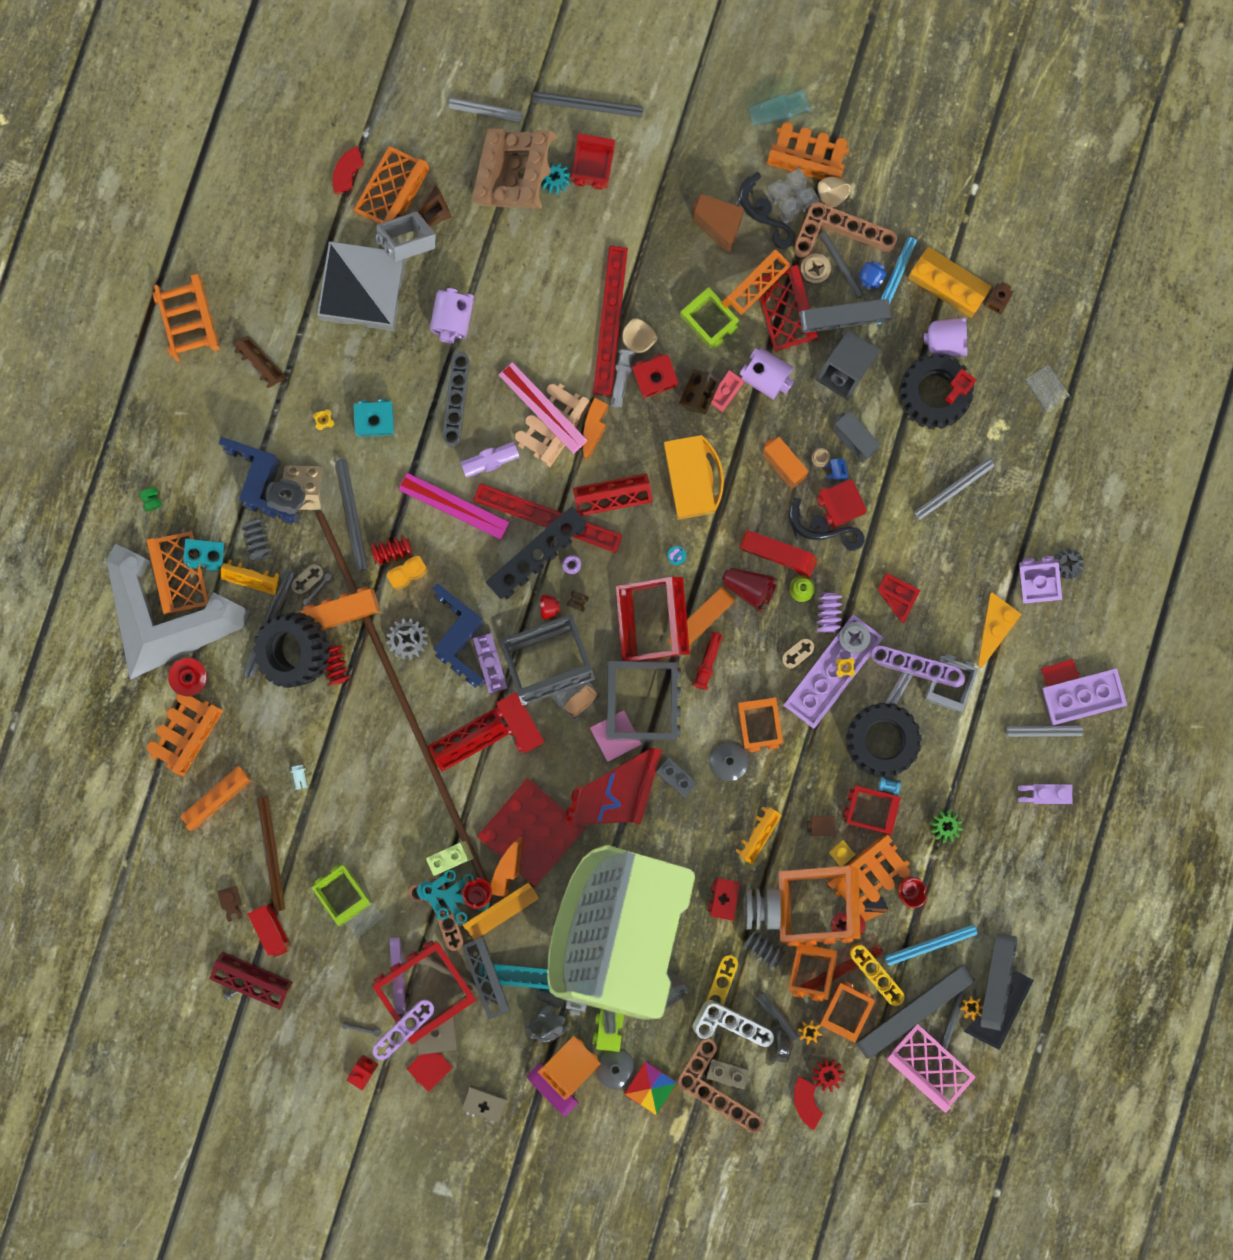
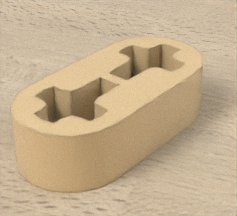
(800, 657)

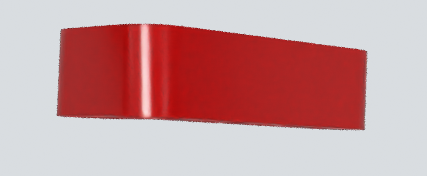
(779, 552)

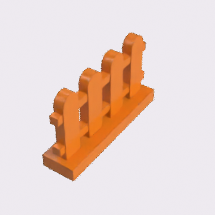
(811, 165)
(190, 747)
(873, 864)

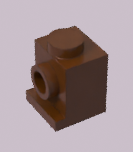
(995, 302)

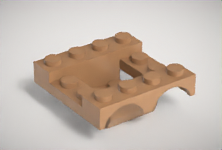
(500, 173)

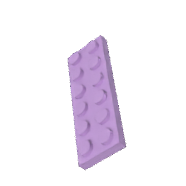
(821, 684)

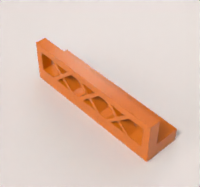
(750, 280)
(215, 798)

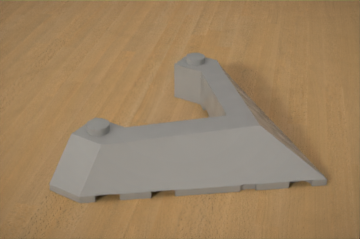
(153, 645)

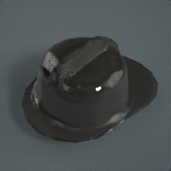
(781, 1046)

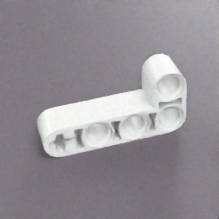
(735, 1026)

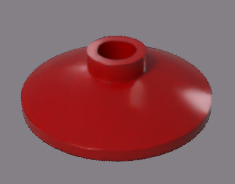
(178, 674)

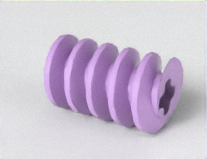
(829, 612)

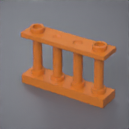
(205, 321)

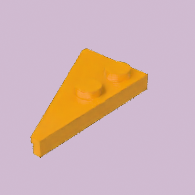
(999, 621)

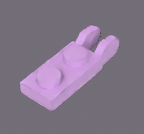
(1048, 794)

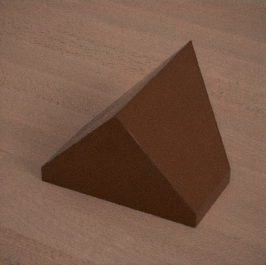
(435, 208)

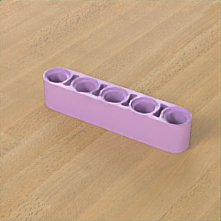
(926, 670)

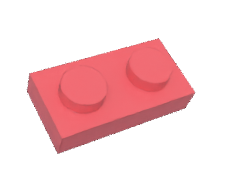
(726, 391)

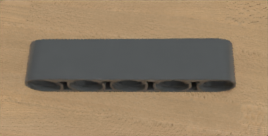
(845, 315)
(456, 390)
(999, 982)

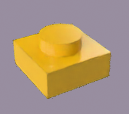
(841, 853)

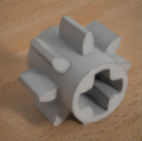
(575, 1007)

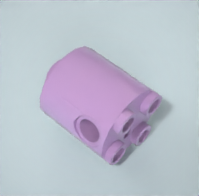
(451, 315)
(774, 376)

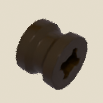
(577, 601)

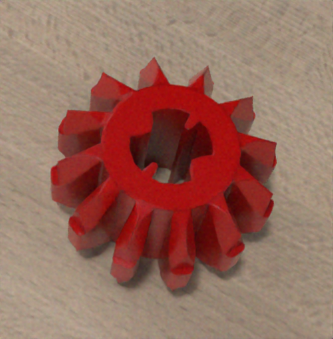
(825, 1069)

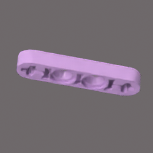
(398, 982)
(401, 1027)

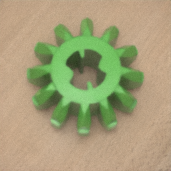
(945, 819)

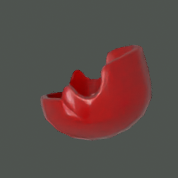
(912, 892)
(477, 893)

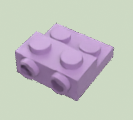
(1040, 580)

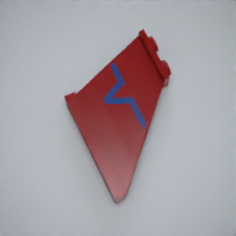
(617, 795)

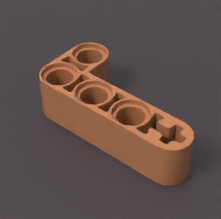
(447, 939)

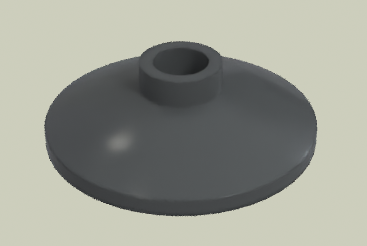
(721, 768)
(623, 1062)

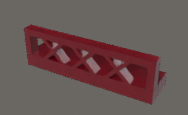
(251, 976)

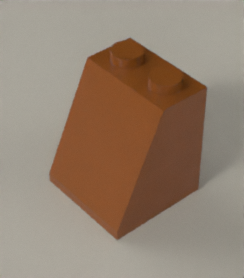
(718, 220)

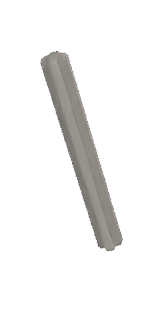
(954, 489)

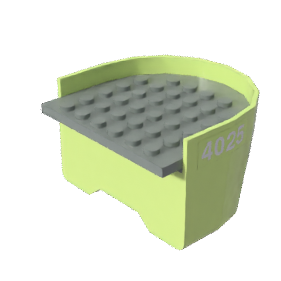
(618, 932)

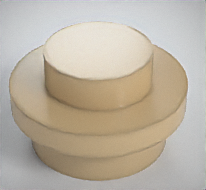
(820, 457)

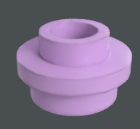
(571, 558)

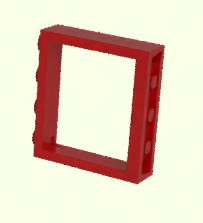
(677, 619)
(443, 1016)

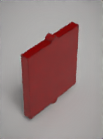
(1060, 673)
(429, 1069)

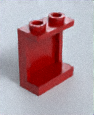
(592, 161)

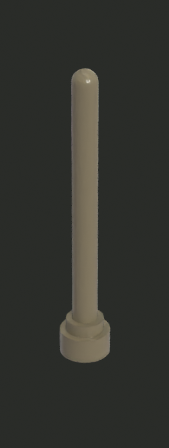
(444, 969)

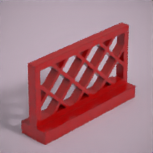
(802, 303)

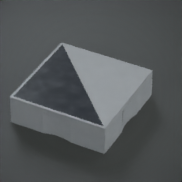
(360, 286)

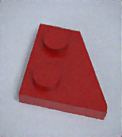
(898, 595)

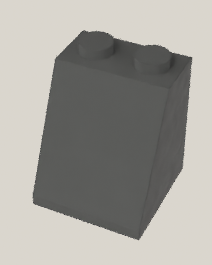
(847, 364)

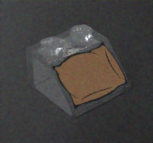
(576, 699)

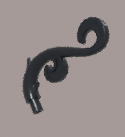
(743, 200)
(794, 519)

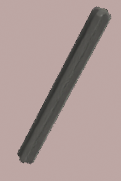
(587, 104)
(351, 514)
(274, 610)

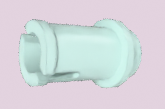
(299, 775)

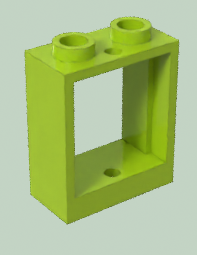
(695, 305)
(358, 907)

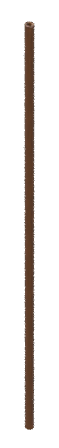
(401, 697)

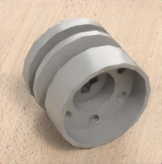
(762, 909)

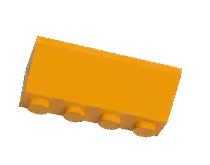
(949, 282)

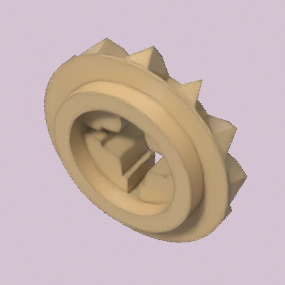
(818, 260)

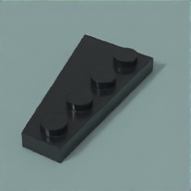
(1018, 991)

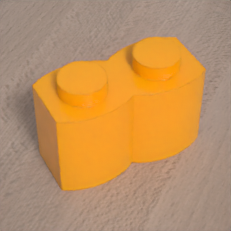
(411, 570)

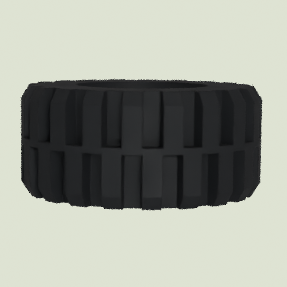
(914, 405)
(270, 652)
(857, 740)

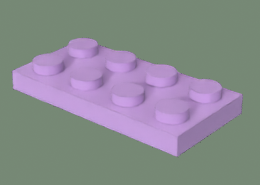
(1084, 696)

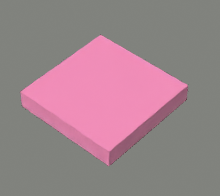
(614, 748)

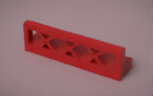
(612, 490)
(469, 742)

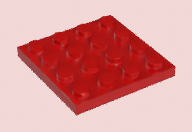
(540, 823)

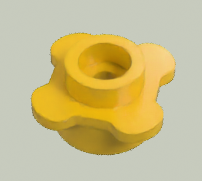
(318, 416)
(846, 662)

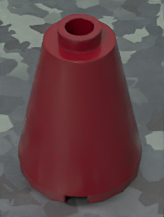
(750, 586)

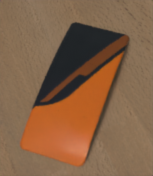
(874, 909)

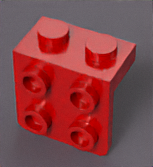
(841, 503)

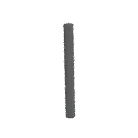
(841, 264)
(951, 1024)

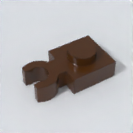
(229, 900)

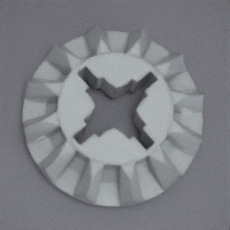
(864, 637)

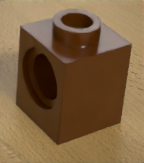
(821, 825)

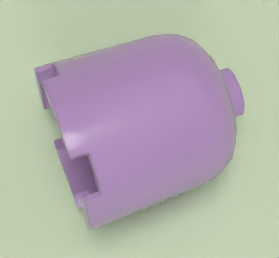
(947, 337)

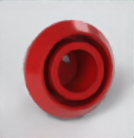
(549, 606)

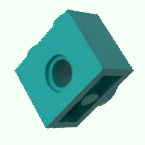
(365, 411)

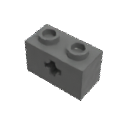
(676, 778)

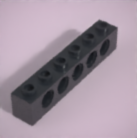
(497, 582)

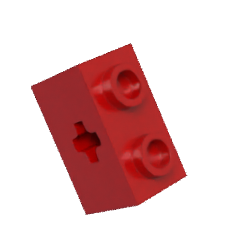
(727, 910)

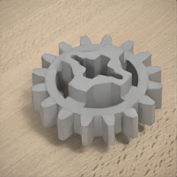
(401, 646)

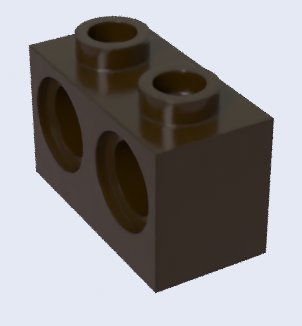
(699, 391)

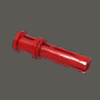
(705, 669)

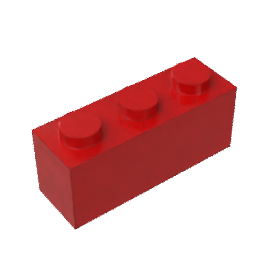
(519, 723)

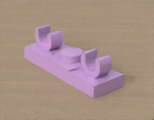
(490, 663)

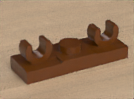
(259, 361)

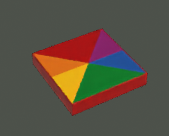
(650, 1088)

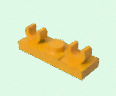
(249, 578)
(759, 835)

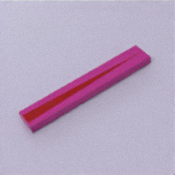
(453, 506)

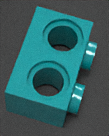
(203, 549)

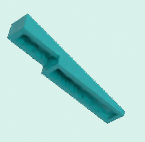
(518, 975)

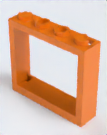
(852, 905)

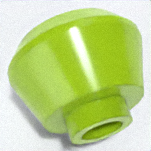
(795, 588)

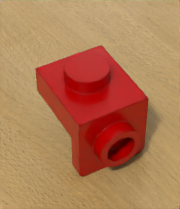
(362, 1072)

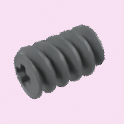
(256, 539)
(763, 949)

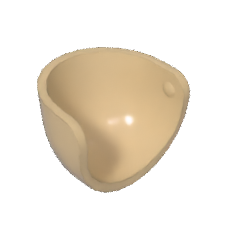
(833, 191)
(639, 336)

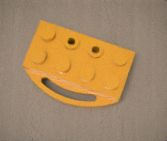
(693, 476)

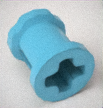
(889, 786)

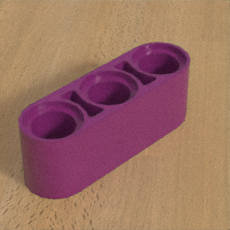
(550, 1094)

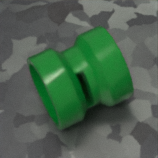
(150, 499)

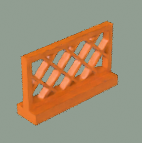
(406, 193)
(161, 577)

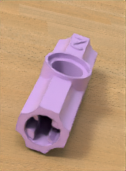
(490, 459)

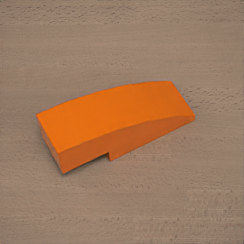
(593, 427)
(507, 869)

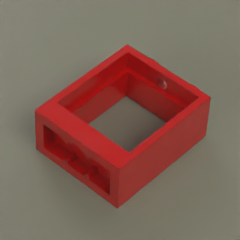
(891, 813)
(269, 930)

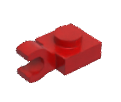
(962, 384)

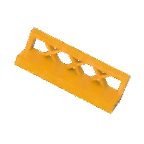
(501, 911)

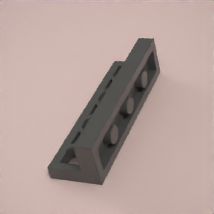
(492, 974)

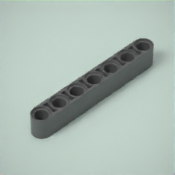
(915, 1011)

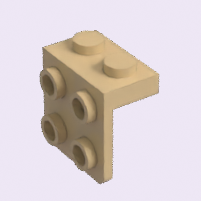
(310, 481)

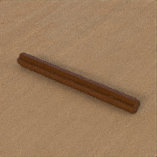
(271, 854)

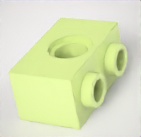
(449, 858)

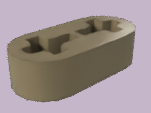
(304, 576)

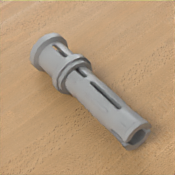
(623, 370)

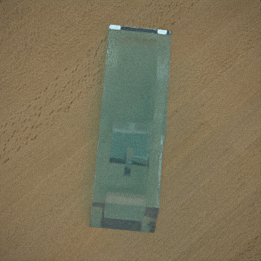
(780, 108)

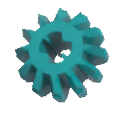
(559, 183)

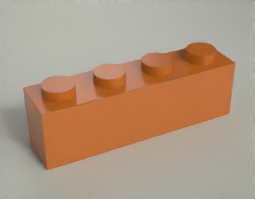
(344, 609)

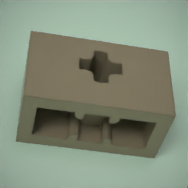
(727, 1073)
(494, 1101)

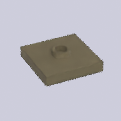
(438, 1040)

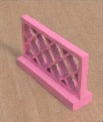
(916, 1077)

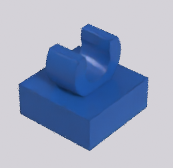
(839, 469)

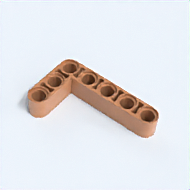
(841, 228)
(713, 1093)

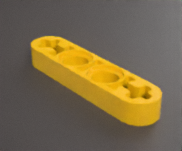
(876, 974)
(715, 989)

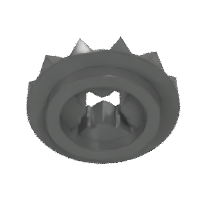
(1073, 556)

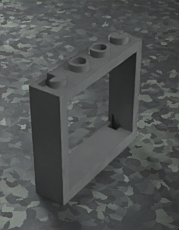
(557, 683)
(611, 698)

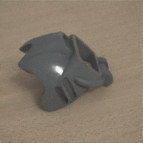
(549, 1023)

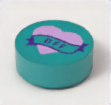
(676, 555)

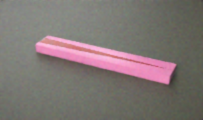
(543, 408)

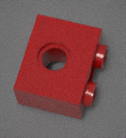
(659, 365)

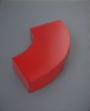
(345, 170)
(805, 1102)

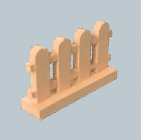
(550, 453)

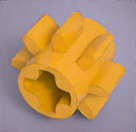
(971, 1002)
(804, 1031)

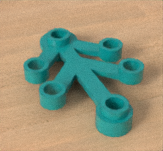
(448, 896)

